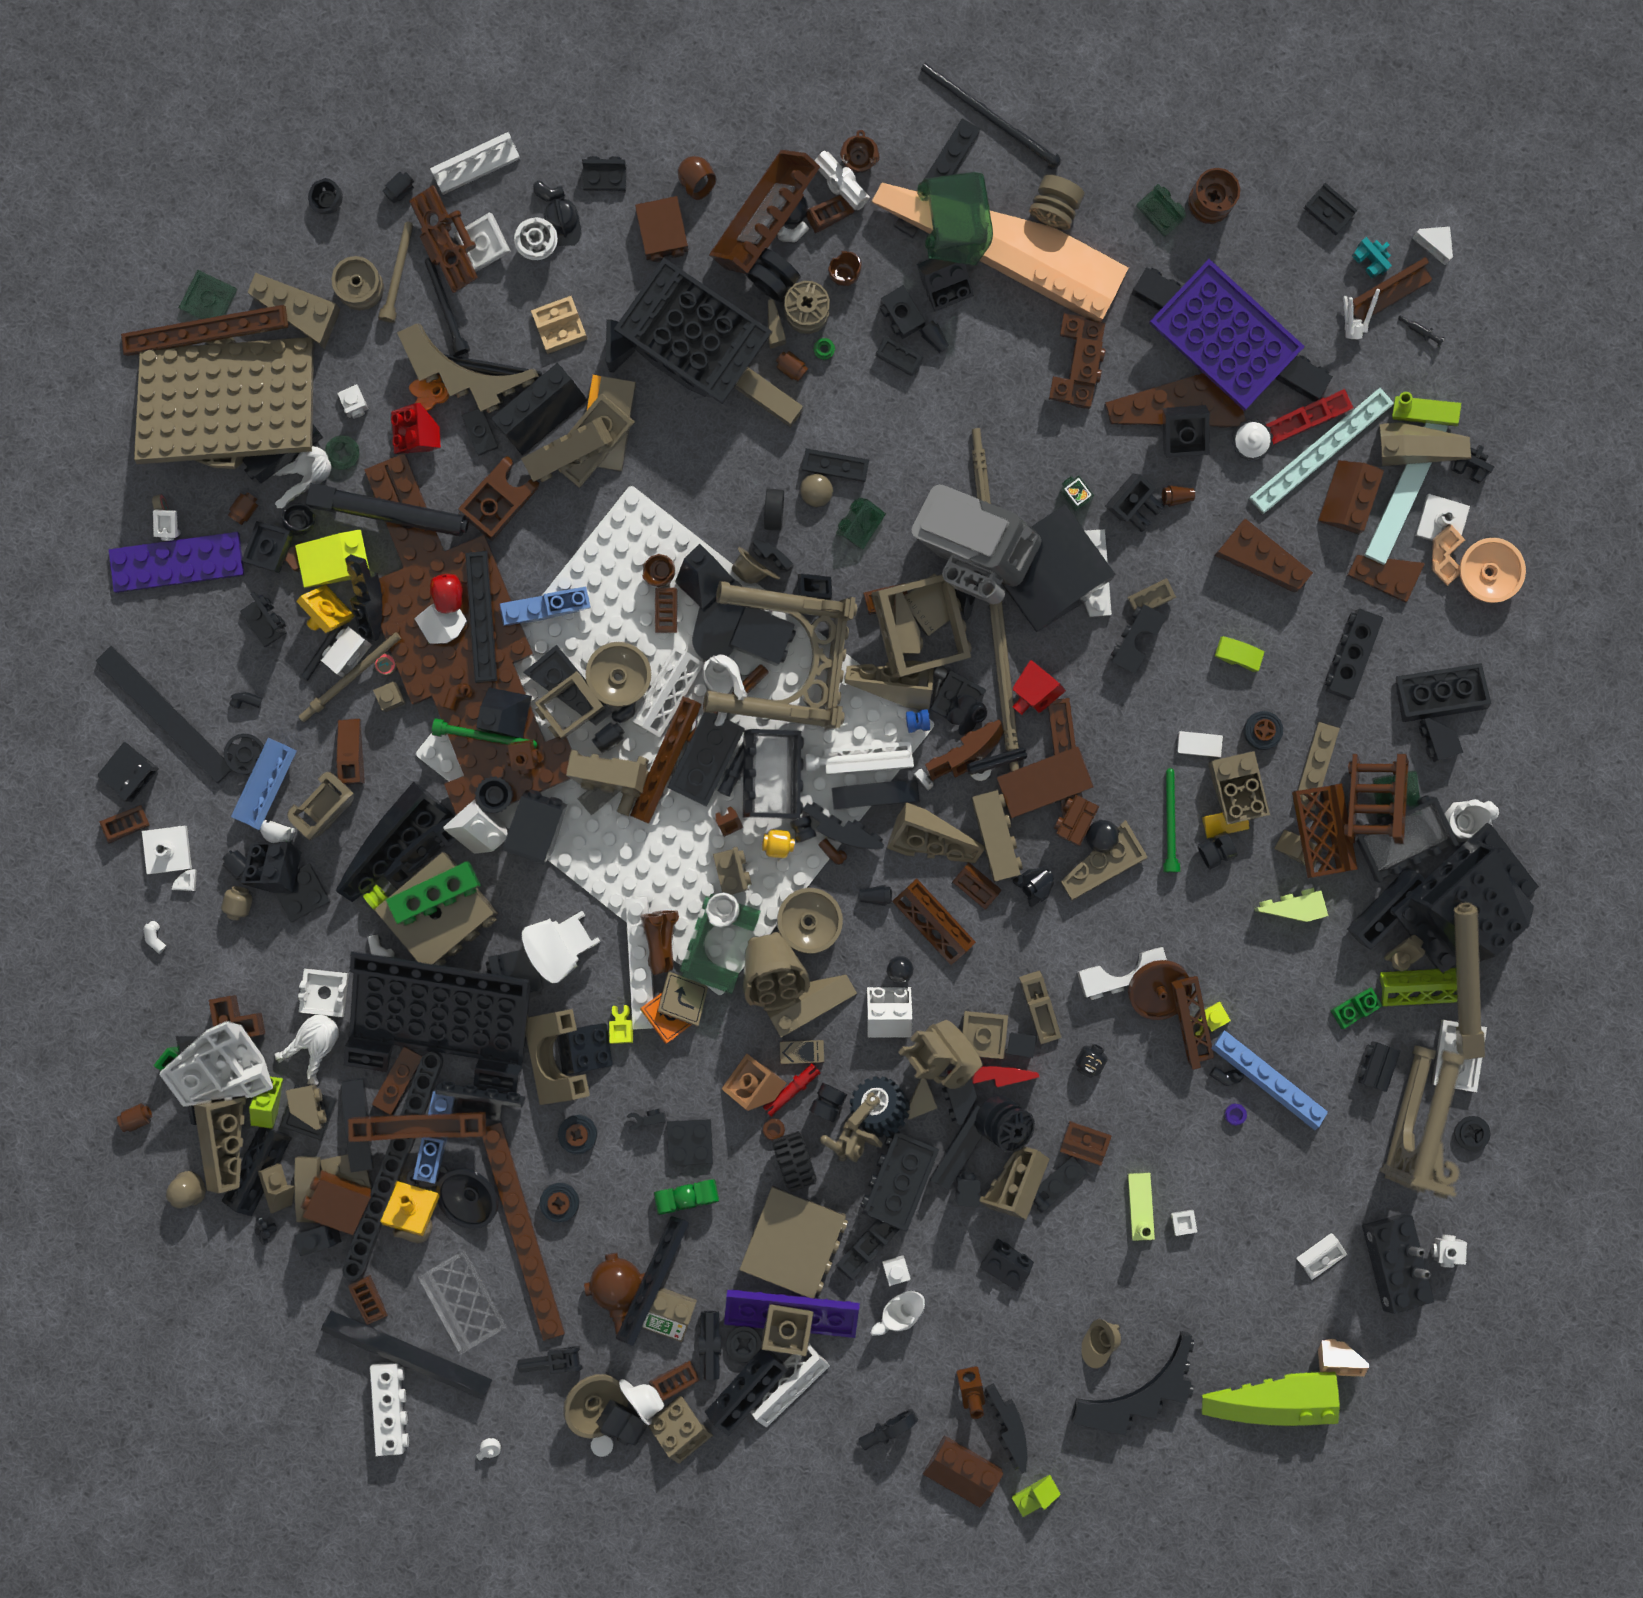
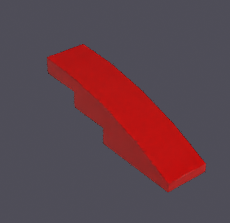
(1310, 416)
(1002, 1075)

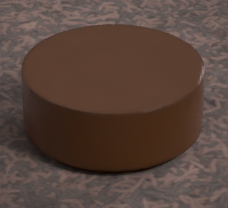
(773, 1129)

